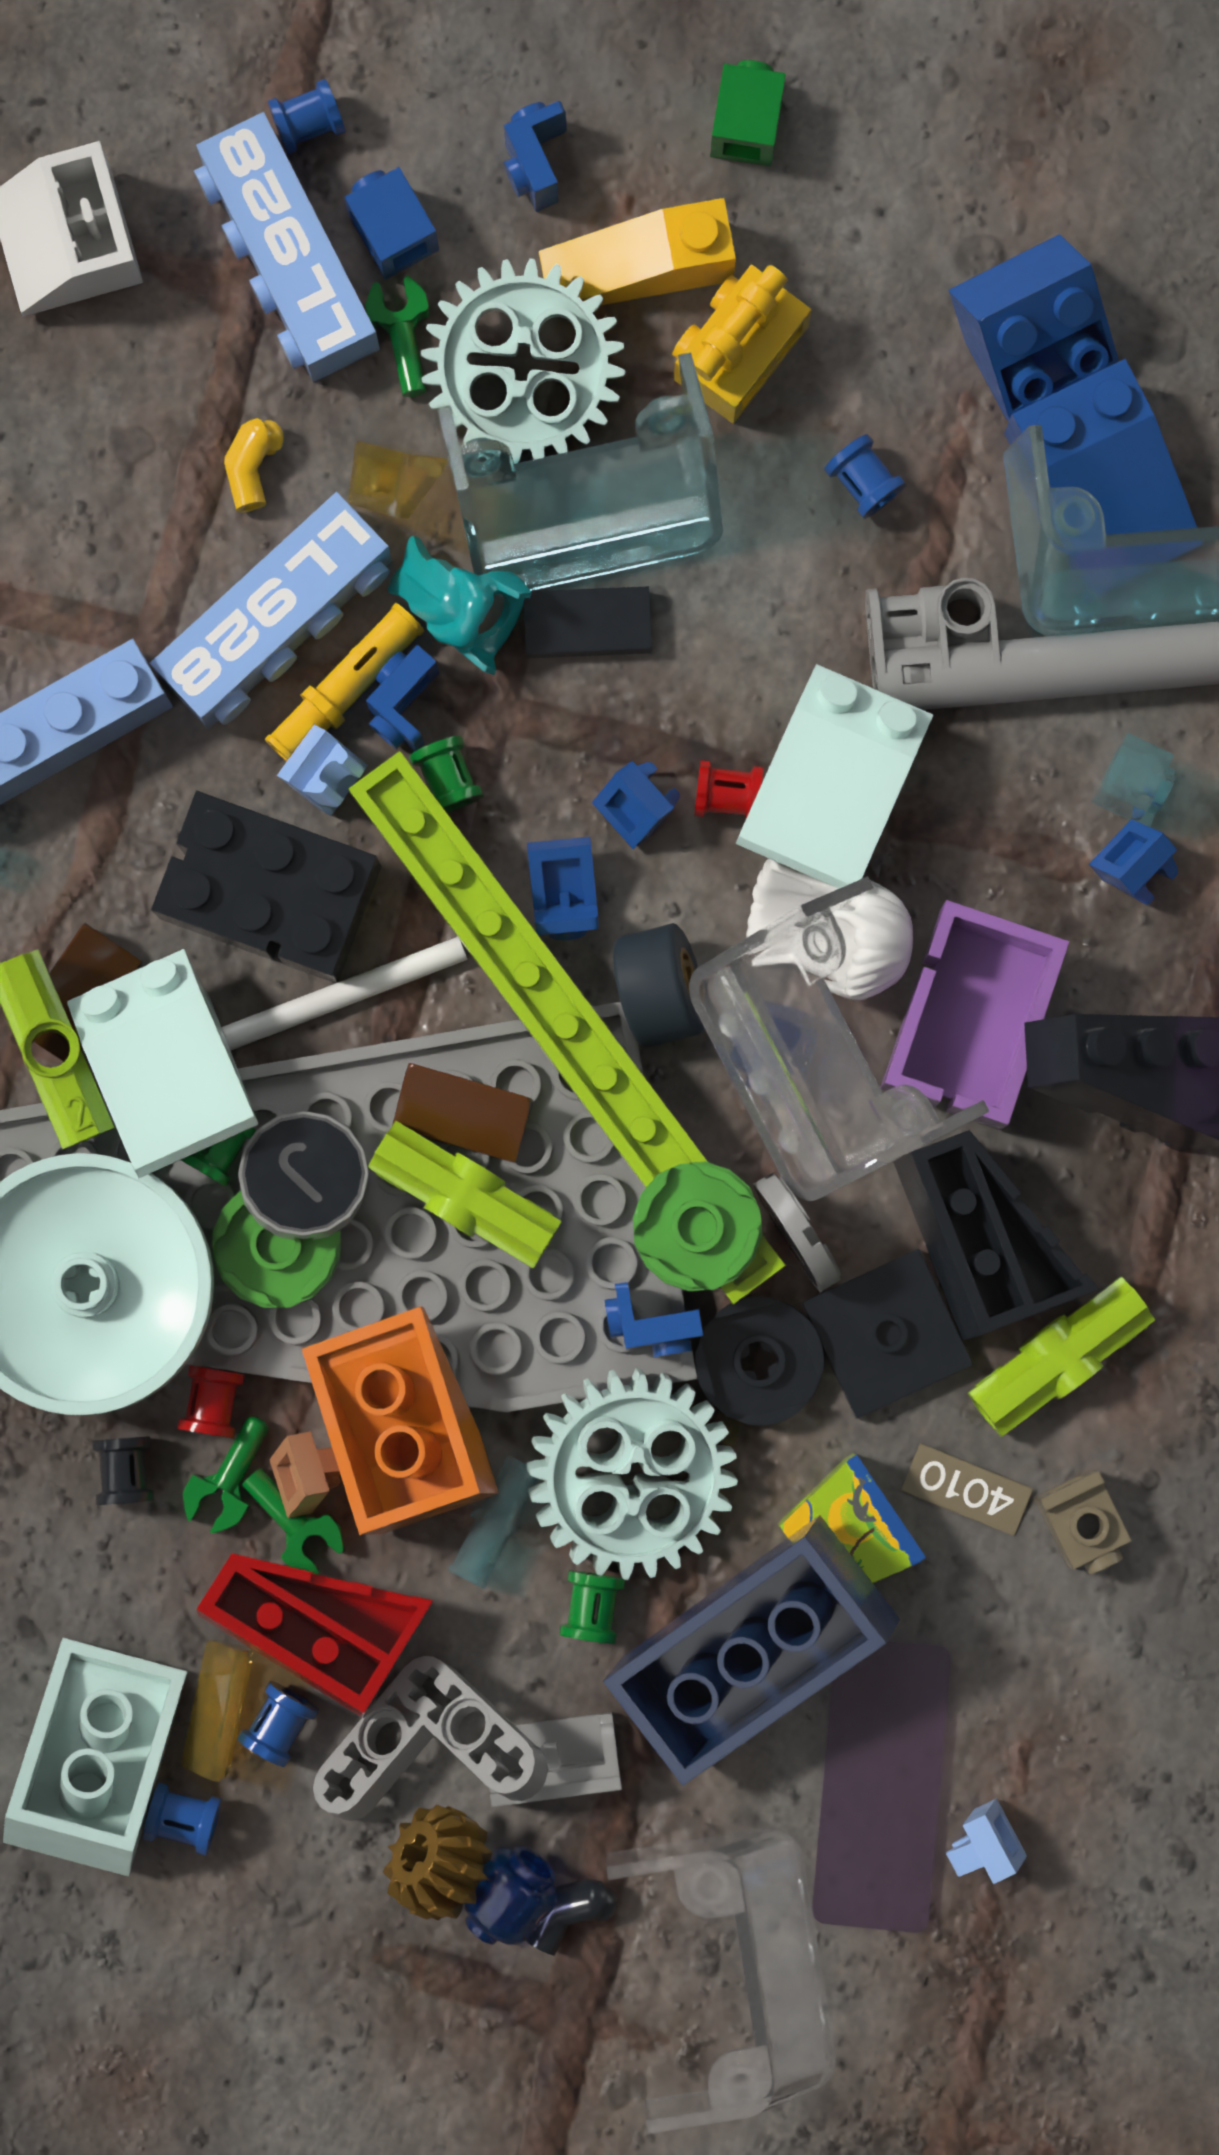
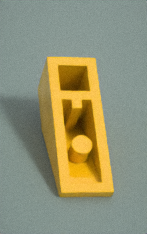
(649, 254)

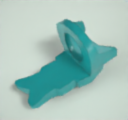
(458, 602)

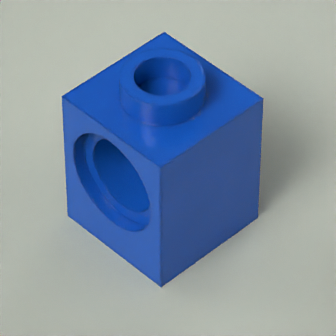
(391, 221)

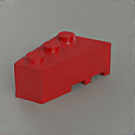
(315, 1626)

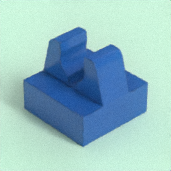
(634, 803)
(1134, 858)

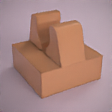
(303, 1473)

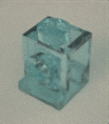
(1136, 780)

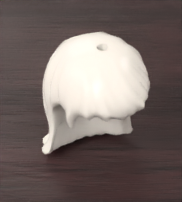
(873, 926)

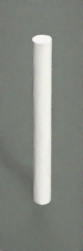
(344, 993)

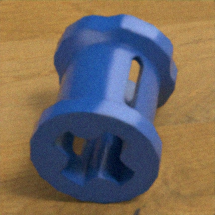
(306, 116)
(865, 476)
(277, 1724)
(182, 1819)

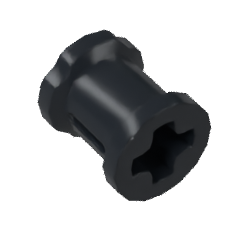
(123, 1470)

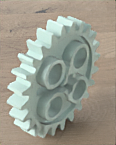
(528, 304)
(639, 1416)

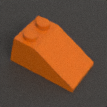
(398, 1423)

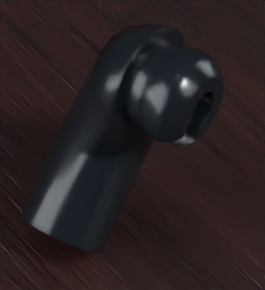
(575, 1904)

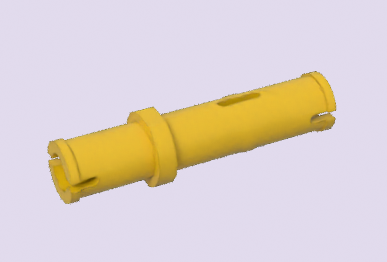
(346, 682)

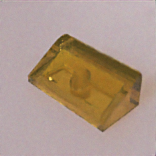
(392, 478)
(217, 1709)

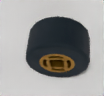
(654, 982)

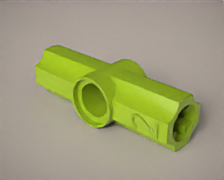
(67, 1089)
(464, 1194)
(1061, 1356)

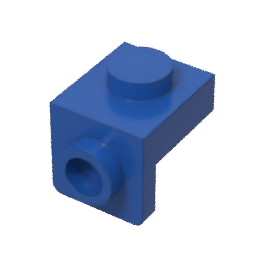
(528, 166)
(400, 684)
(563, 887)
(664, 1333)

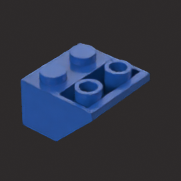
(1035, 324)

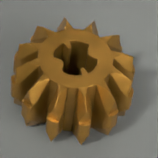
(437, 1862)

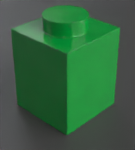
(747, 113)

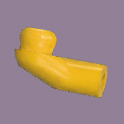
(244, 457)

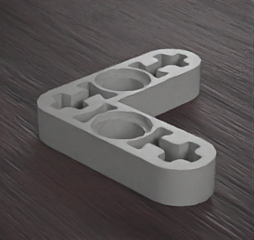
(421, 1721)

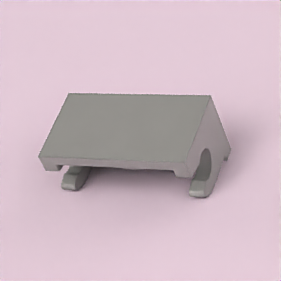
(578, 1757)

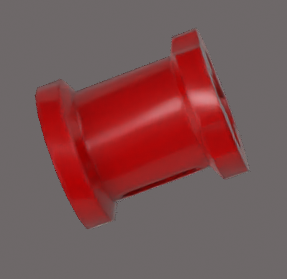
(726, 790)
(211, 1402)

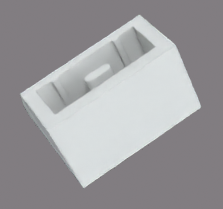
(65, 230)

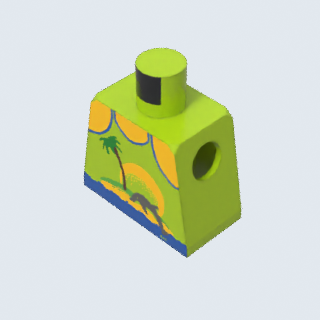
(859, 1518)

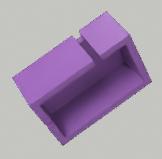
(970, 1011)

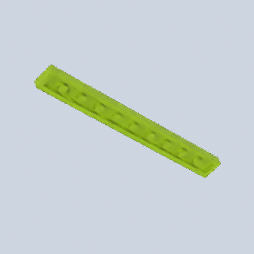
(534, 984)

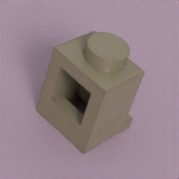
(1063, 1508)

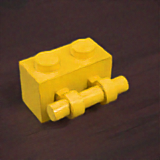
(743, 339)

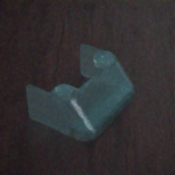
(596, 504)
(1093, 581)

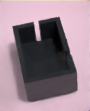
(266, 882)

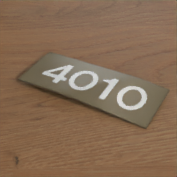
(967, 1489)

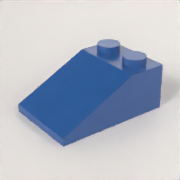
(1111, 445)

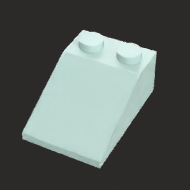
(834, 778)
(162, 1062)
(94, 1757)

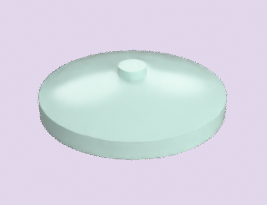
(97, 1284)

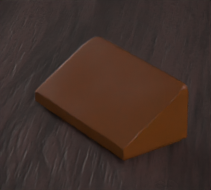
(85, 964)
(463, 1112)

